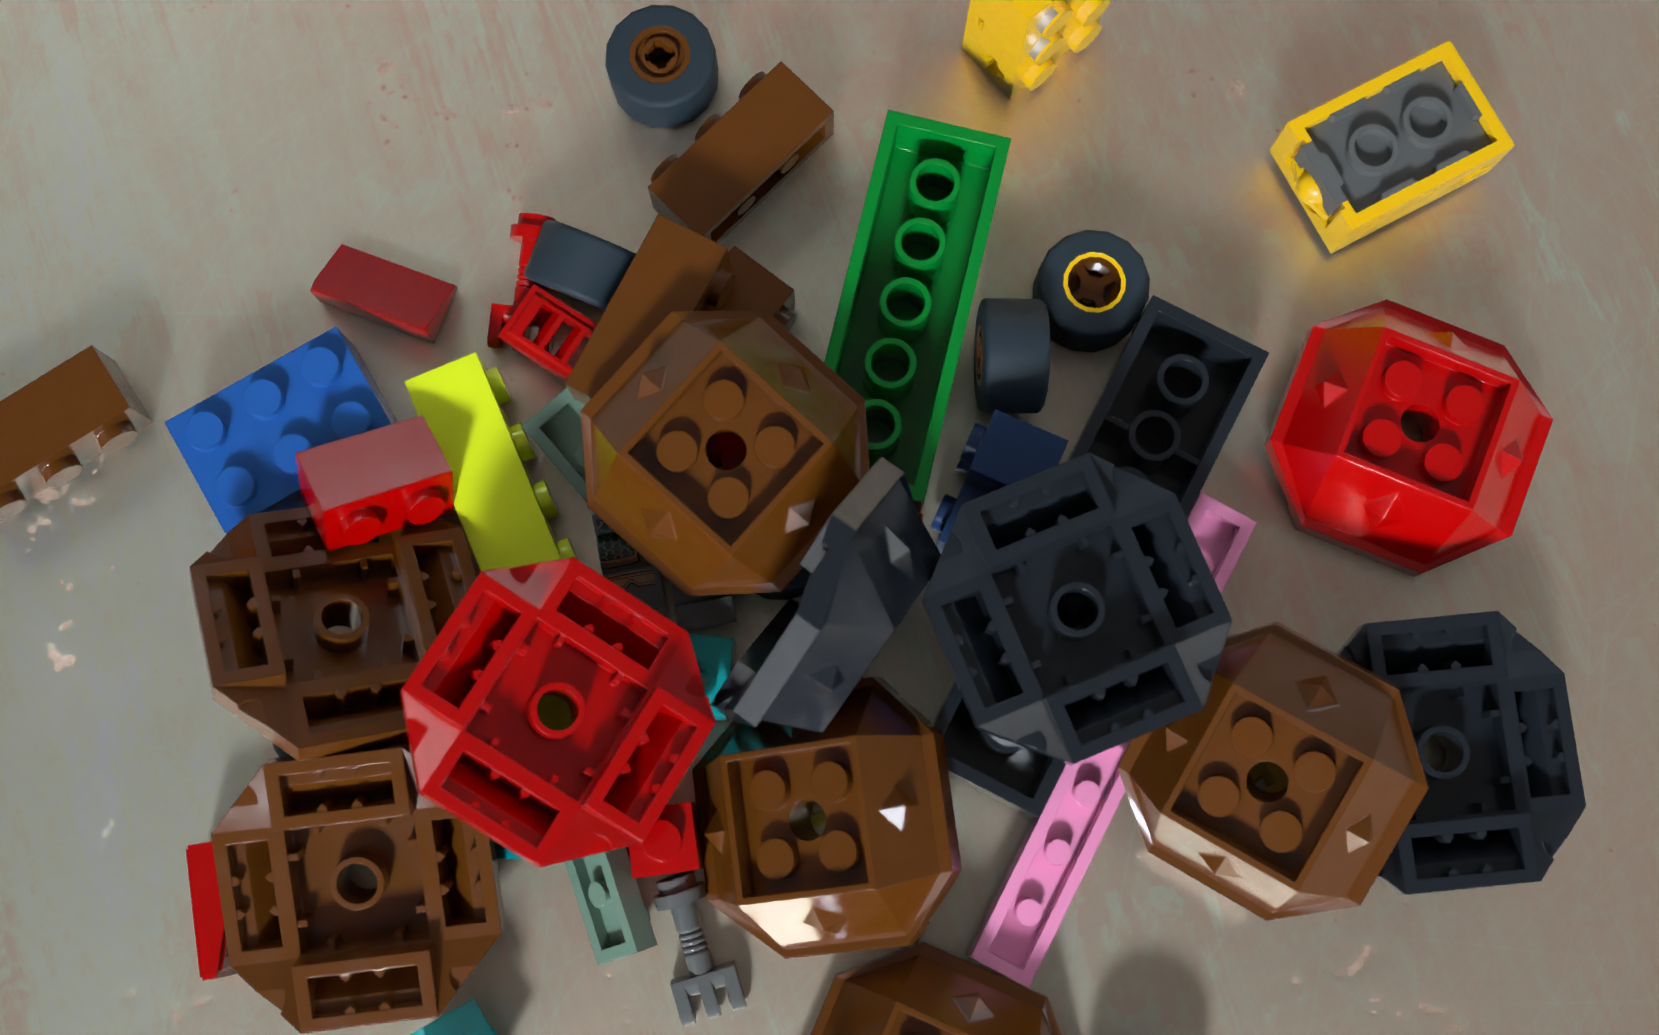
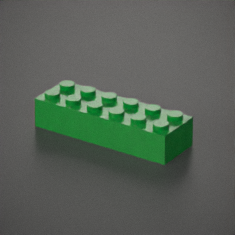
(915, 283)

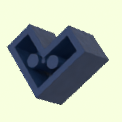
(996, 458)

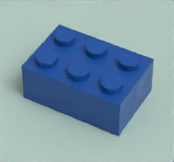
(248, 433)

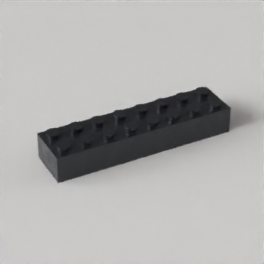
(1159, 420)

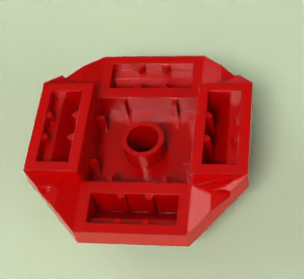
(1368, 484)
(629, 696)

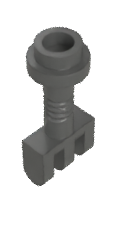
(680, 895)

